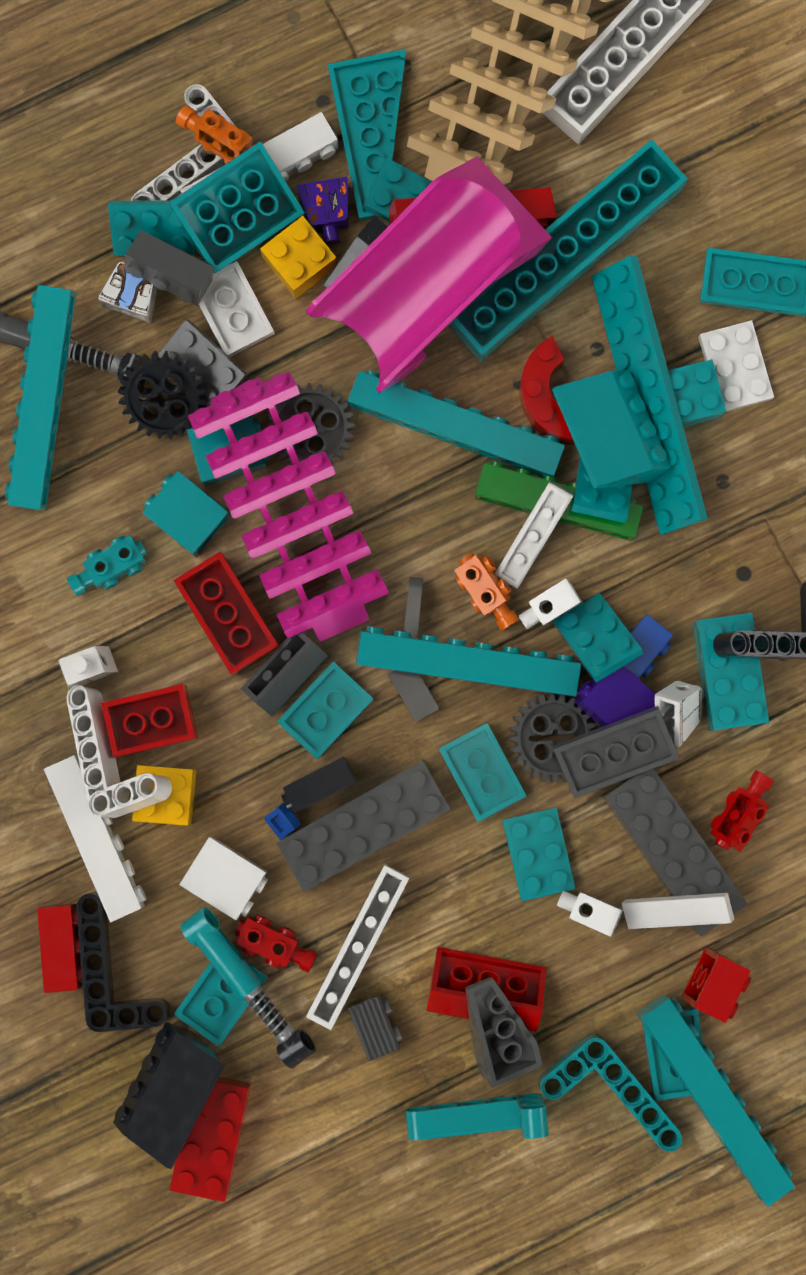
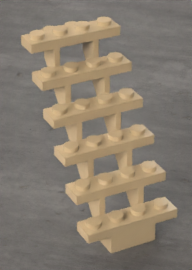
(447, 153)

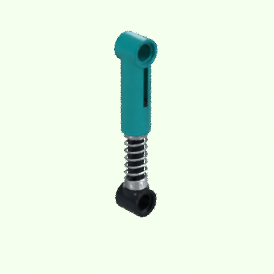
(204, 931)

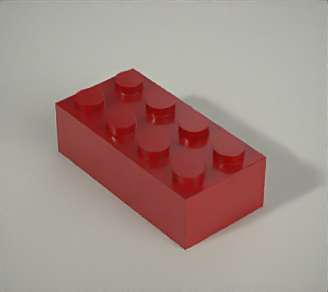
(226, 614)
(210, 1151)

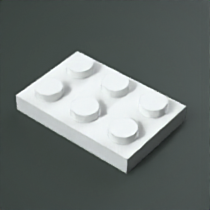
(234, 311)
(737, 365)

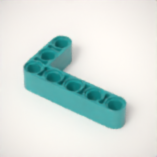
(618, 1084)
(479, 1116)

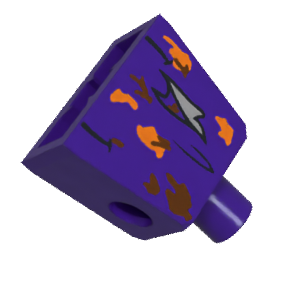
(326, 206)

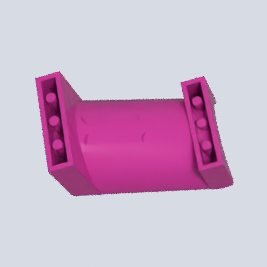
(431, 266)

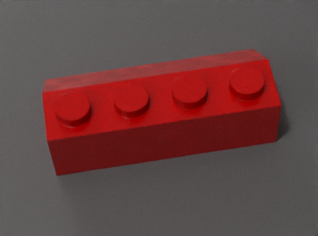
(455, 970)

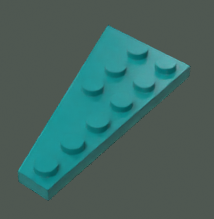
(367, 111)

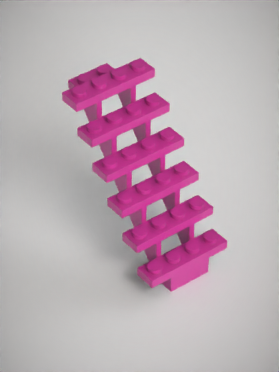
(332, 610)

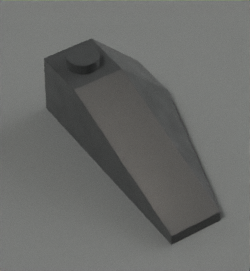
(499, 1036)

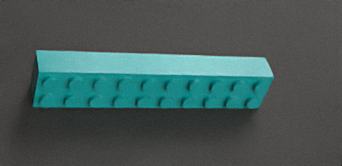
(576, 245)

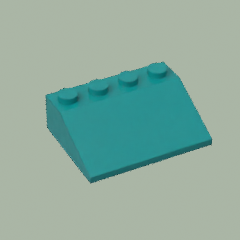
(236, 207)
(612, 429)

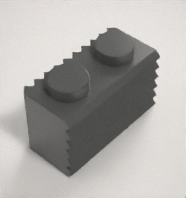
(375, 1026)

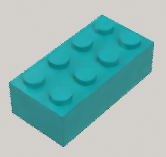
(730, 685)

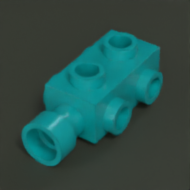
(114, 565)

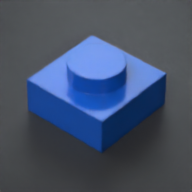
(282, 821)

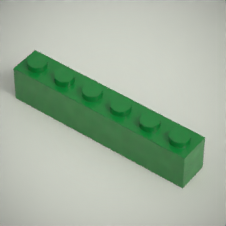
(522, 491)

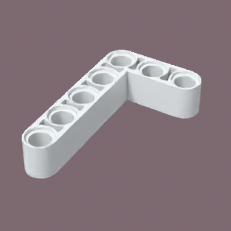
(192, 161)
(102, 763)

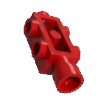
(742, 813)
(268, 939)

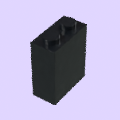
(318, 785)

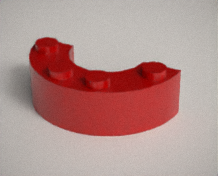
(535, 394)

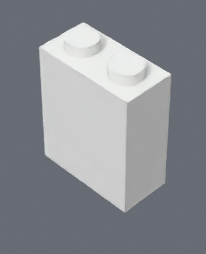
(224, 878)

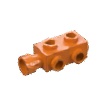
(225, 138)
(486, 582)

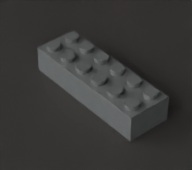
(363, 826)
(669, 841)

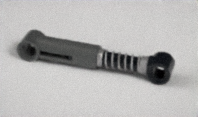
(16, 333)

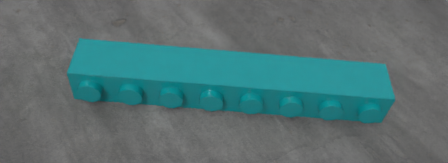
(41, 397)
(457, 425)
(467, 662)
(715, 1099)

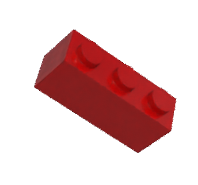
(59, 948)

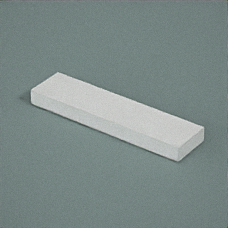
(534, 534)
(678, 911)

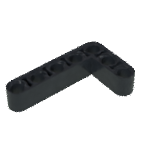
(765, 643)
(104, 976)

